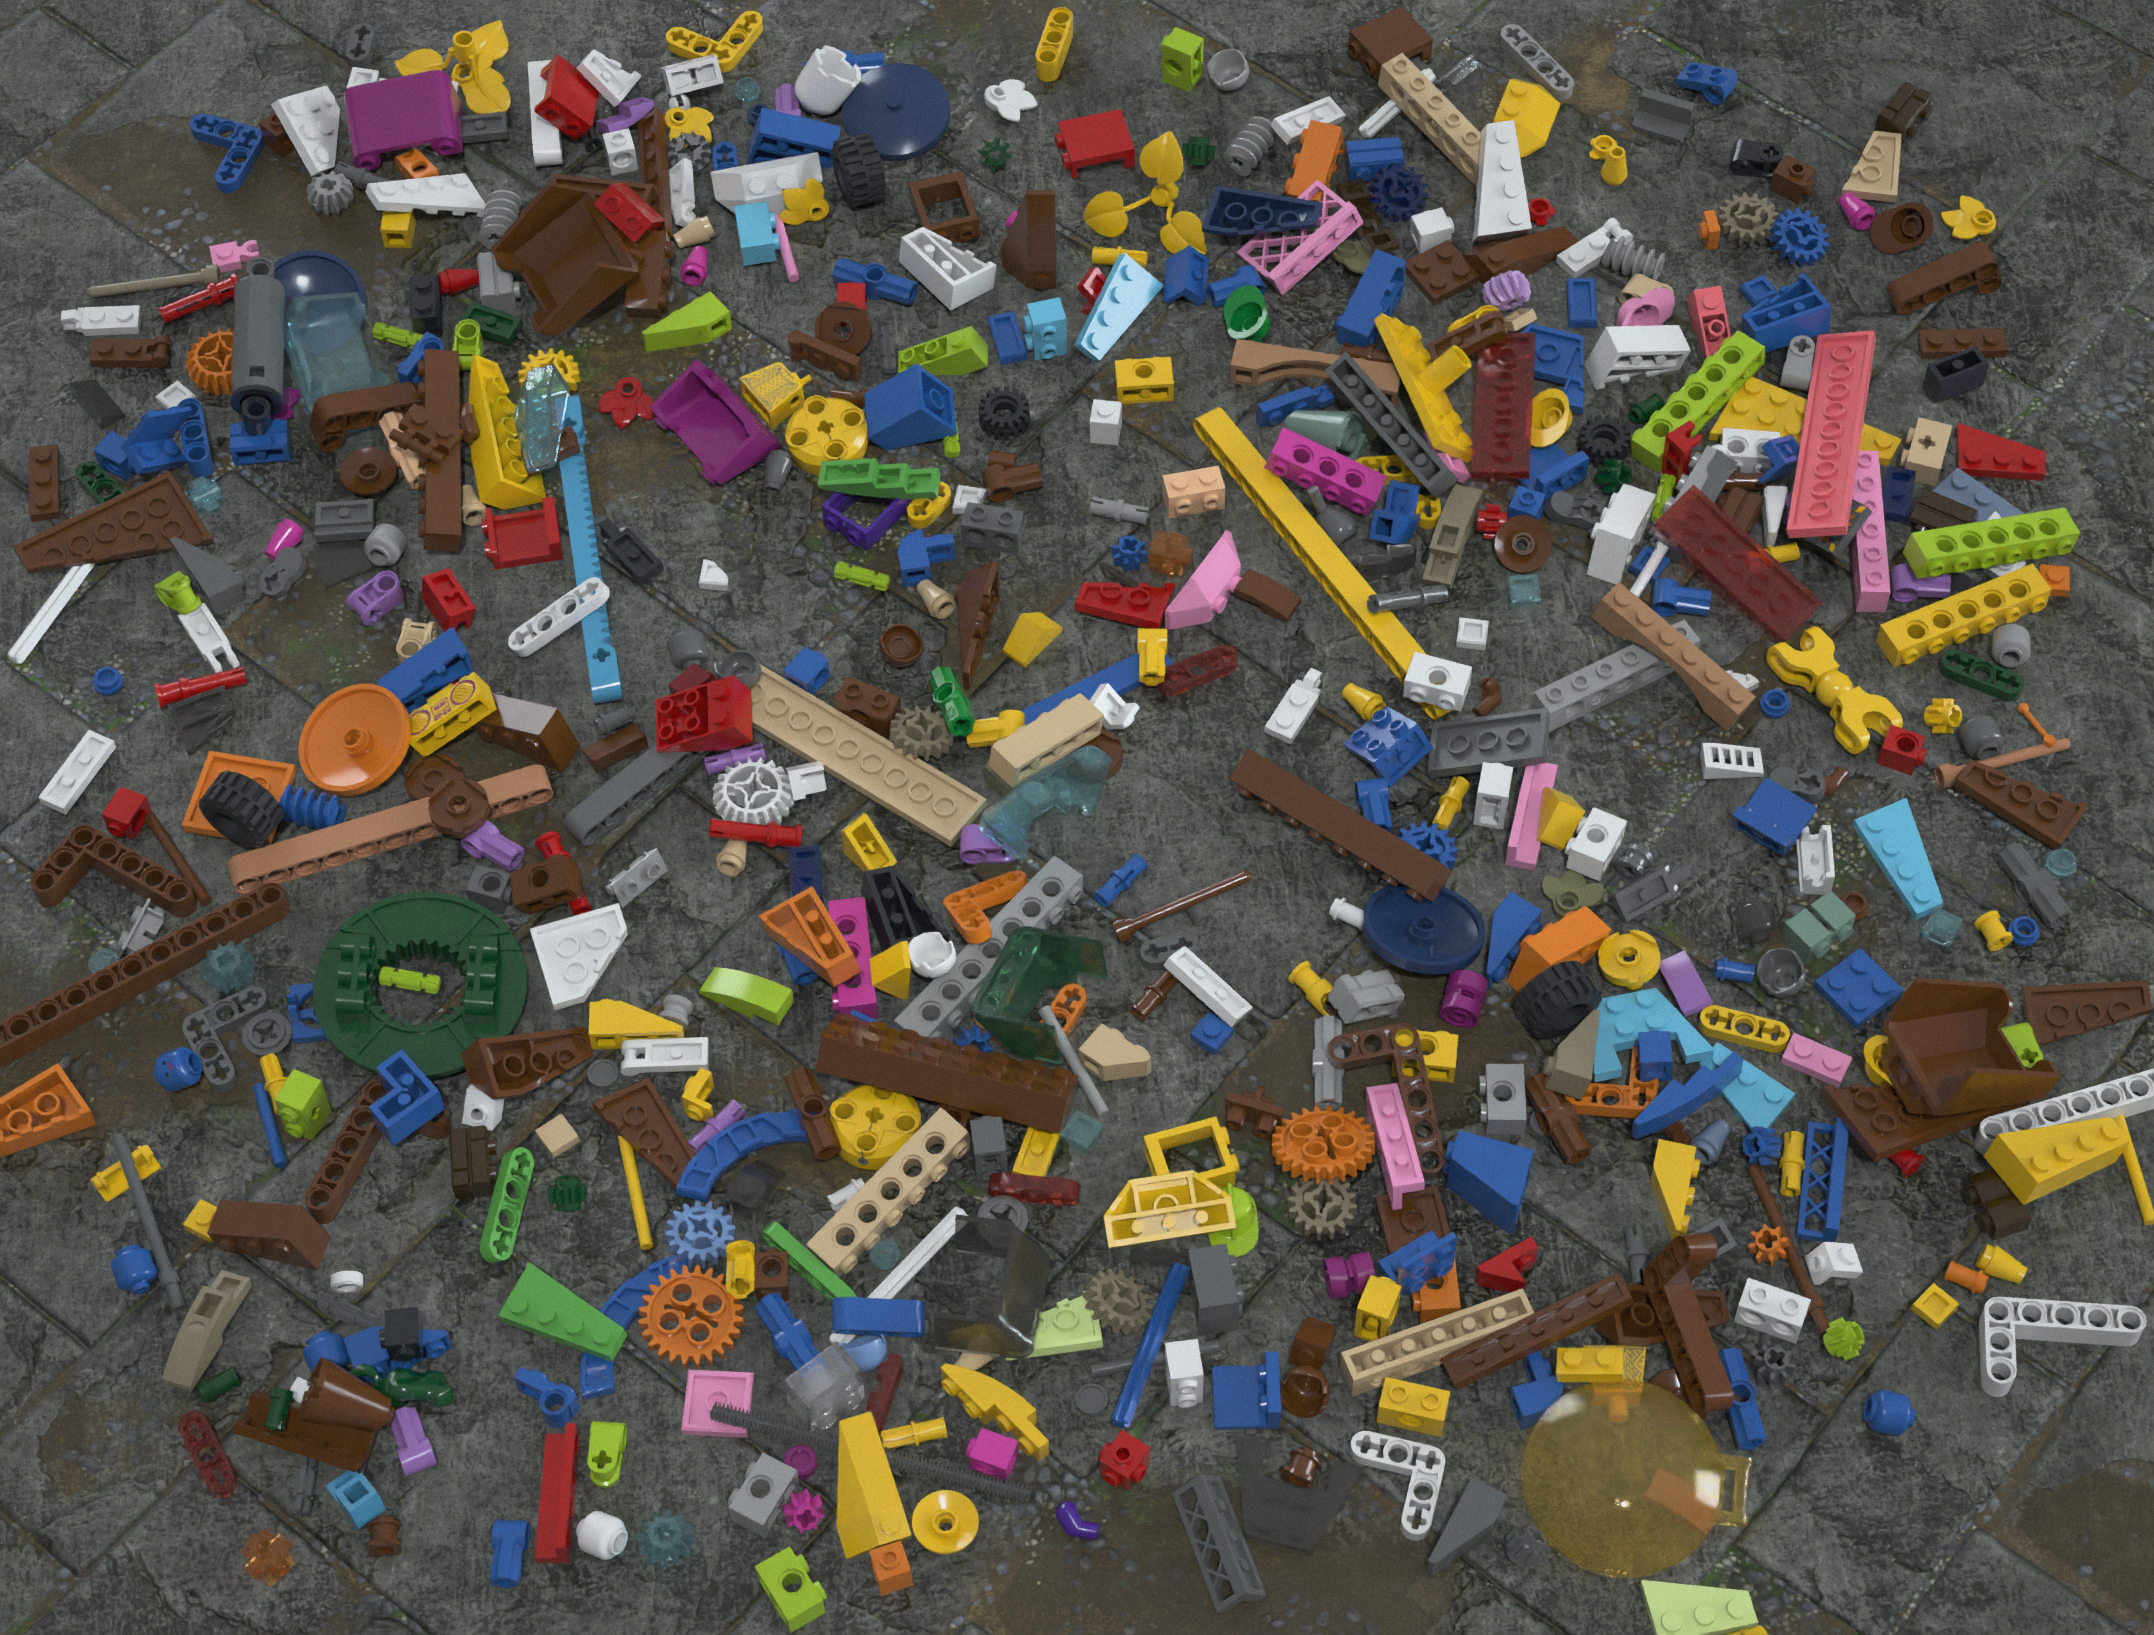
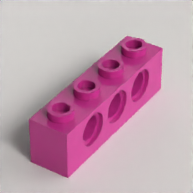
(1338, 468)
(852, 917)

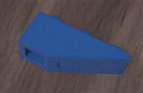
(1510, 925)
(366, 1348)

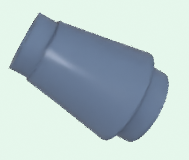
(1711, 1142)

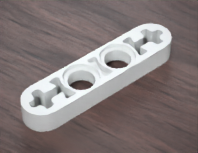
(556, 613)

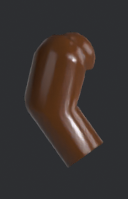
(853, 397)
(1491, 697)
(1835, 780)

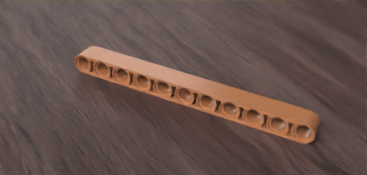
(376, 833)

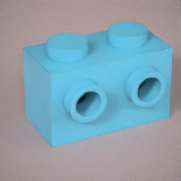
(755, 233)
(1045, 329)

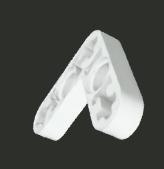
(1419, 1474)

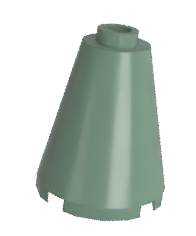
(1333, 429)

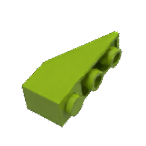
(692, 325)
(948, 355)

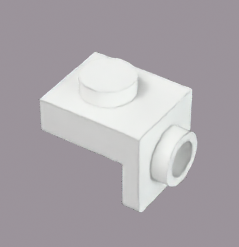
(1116, 712)
(1833, 1260)

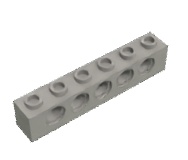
(1604, 681)

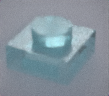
(1524, 590)
(1942, 927)
(1081, 1131)

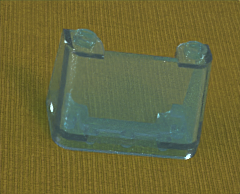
(328, 346)
(1067, 784)

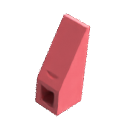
(1708, 318)

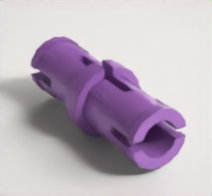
(718, 763)
(726, 1117)

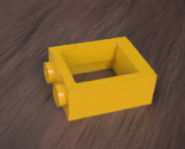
(1189, 1133)

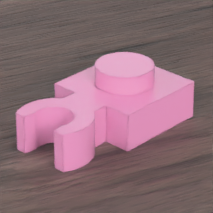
(230, 256)

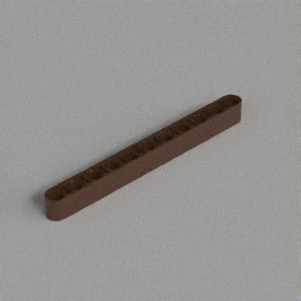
(150, 969)

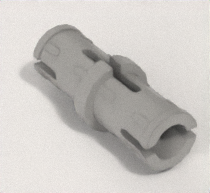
(1119, 510)

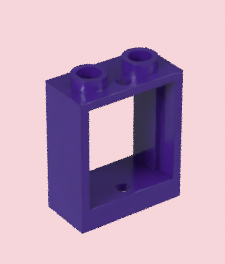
(857, 535)

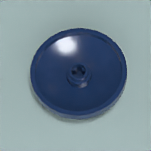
(900, 109)
(317, 274)
(1423, 934)

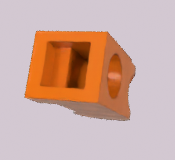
(415, 165)

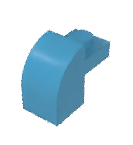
(356, 1498)

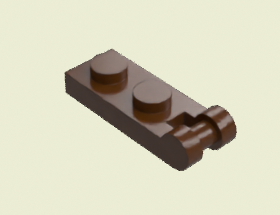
(1472, 335)
(130, 352)
(824, 355)

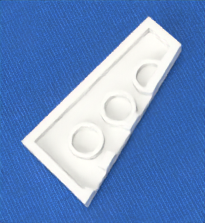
(427, 194)

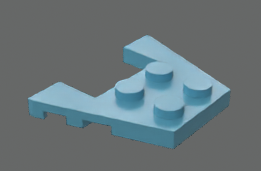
(1636, 1012)

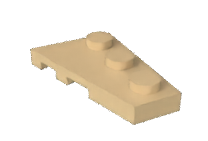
(1877, 170)

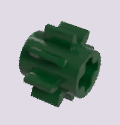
(991, 147)
(1198, 150)
(1613, 475)
(567, 1193)

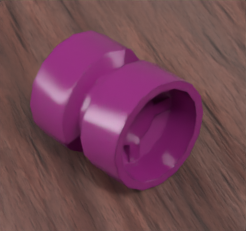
(1464, 998)
(1347, 1275)

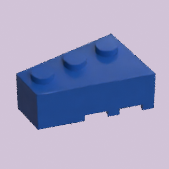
(787, 135)
(1376, 293)
(1791, 313)
(428, 670)

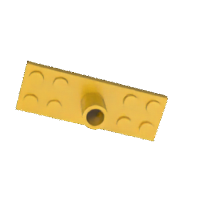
(1427, 384)

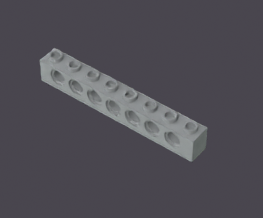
(1053, 878)

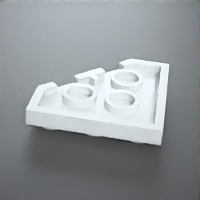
(312, 126)
(578, 952)

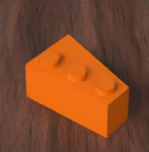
(811, 936)
(1570, 939)

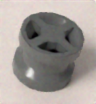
(1634, 862)

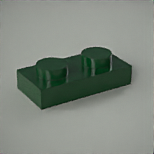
(494, 323)

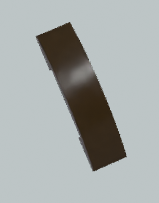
(1372, 232)

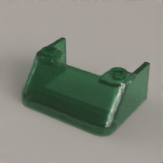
(1017, 979)

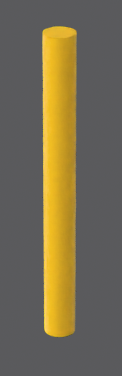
(2136, 1175)
(636, 1194)

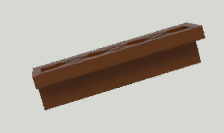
(330, 1444)

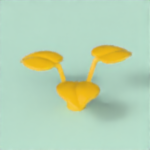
(488, 39)
(1162, 161)

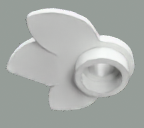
(1009, 99)

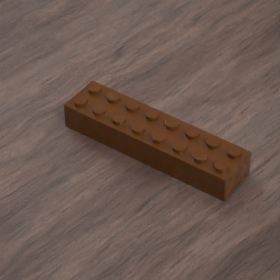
(947, 1072)

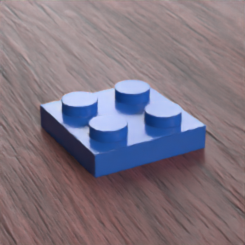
(1858, 988)

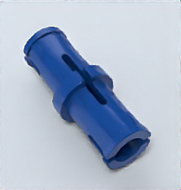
(1120, 880)

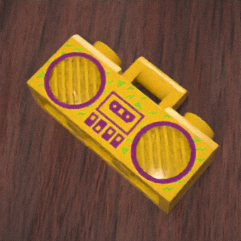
(450, 713)

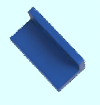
(1186, 276)
(1783, 454)

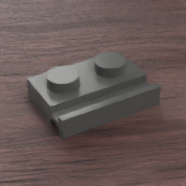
(344, 520)

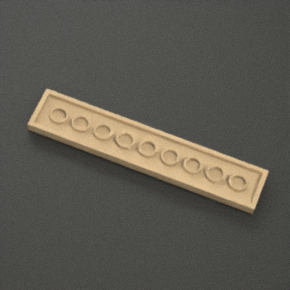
(862, 758)

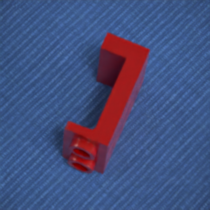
(568, 98)
(1094, 141)
(628, 211)
(523, 536)

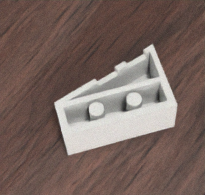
(944, 269)
(1635, 351)
(1619, 531)

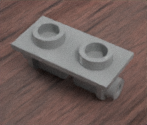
(640, 875)
(145, 921)

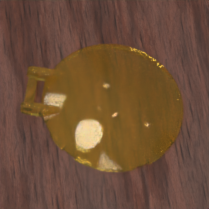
(1628, 1478)

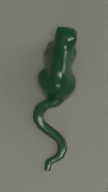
(407, 1385)

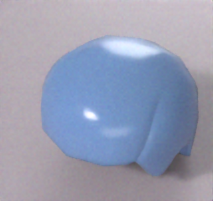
(867, 1351)

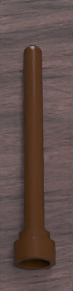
(1126, 927)

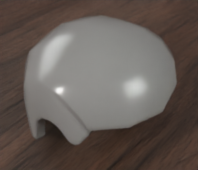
(1228, 69)

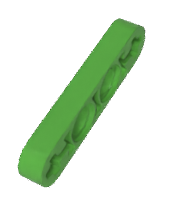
(511, 1207)
(806, 1263)

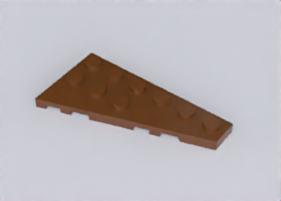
(117, 529)
(1887, 1128)

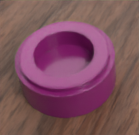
(803, 1460)

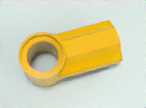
(1152, 652)
(990, 730)
(740, 1268)

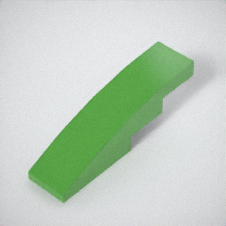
(871, 479)

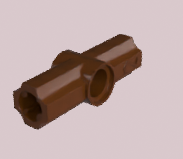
(1558, 1120)
(817, 1127)

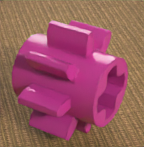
(803, 1511)

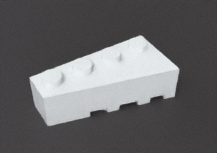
(1500, 190)

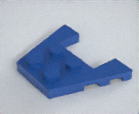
(1560, 360)

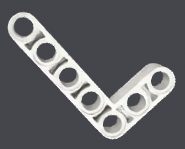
(2047, 1329)

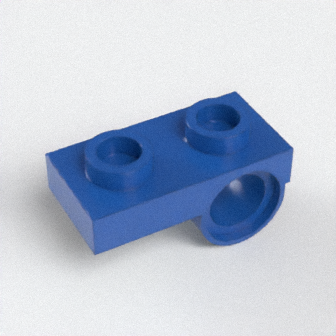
(1712, 80)
(408, 369)
(537, 1386)

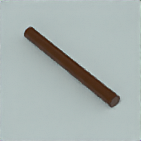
(177, 858)

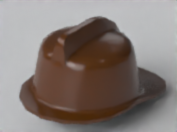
(1902, 227)

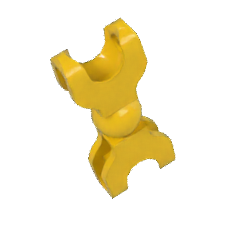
(1818, 672)

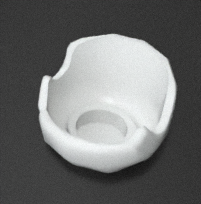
(931, 954)

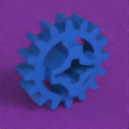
(1799, 237)
(1431, 842)

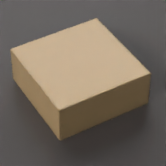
(1519, 319)
(557, 1136)

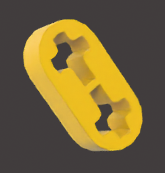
(932, 507)

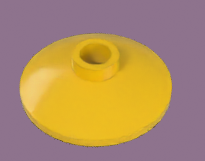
(941, 1508)

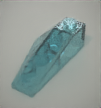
(541, 416)

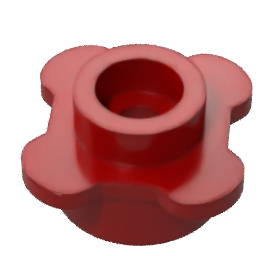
(1540, 211)

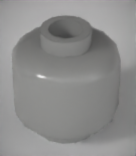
(385, 545)
(2011, 645)

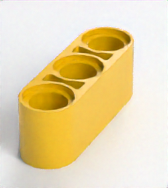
(1054, 44)

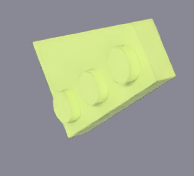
(1067, 1329)
(1696, 1609)

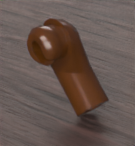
(469, 423)

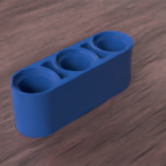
(196, 440)
(878, 1317)

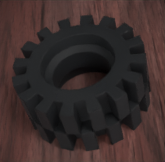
(1004, 426)
(1604, 429)

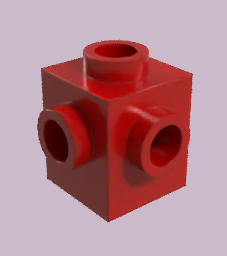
(1124, 1461)

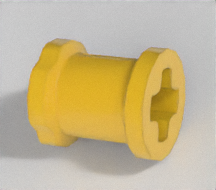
(1993, 931)

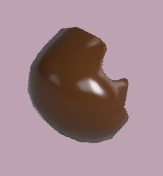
(900, 645)
(1305, 1391)

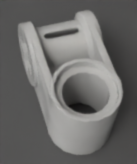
(1798, 364)

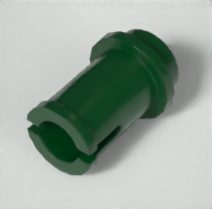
(1642, 411)
(217, 1385)
(279, 1409)

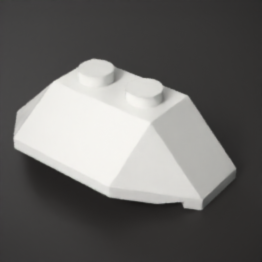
(764, 181)

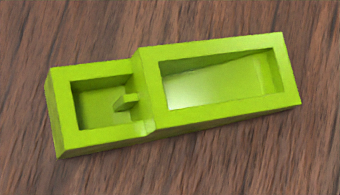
(748, 994)

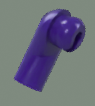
(1073, 1524)

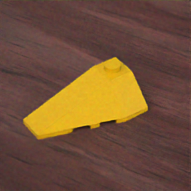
(867, 1495)

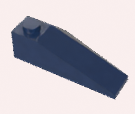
(1252, 212)

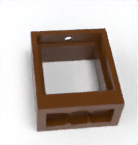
(939, 190)

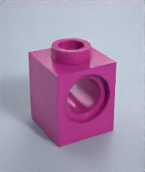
(993, 1454)

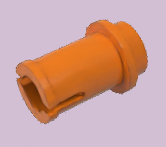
(1967, 1277)

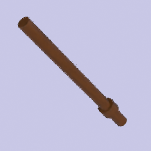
(1816, 1306)

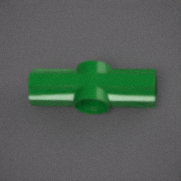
(952, 701)

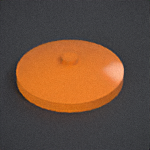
(354, 740)

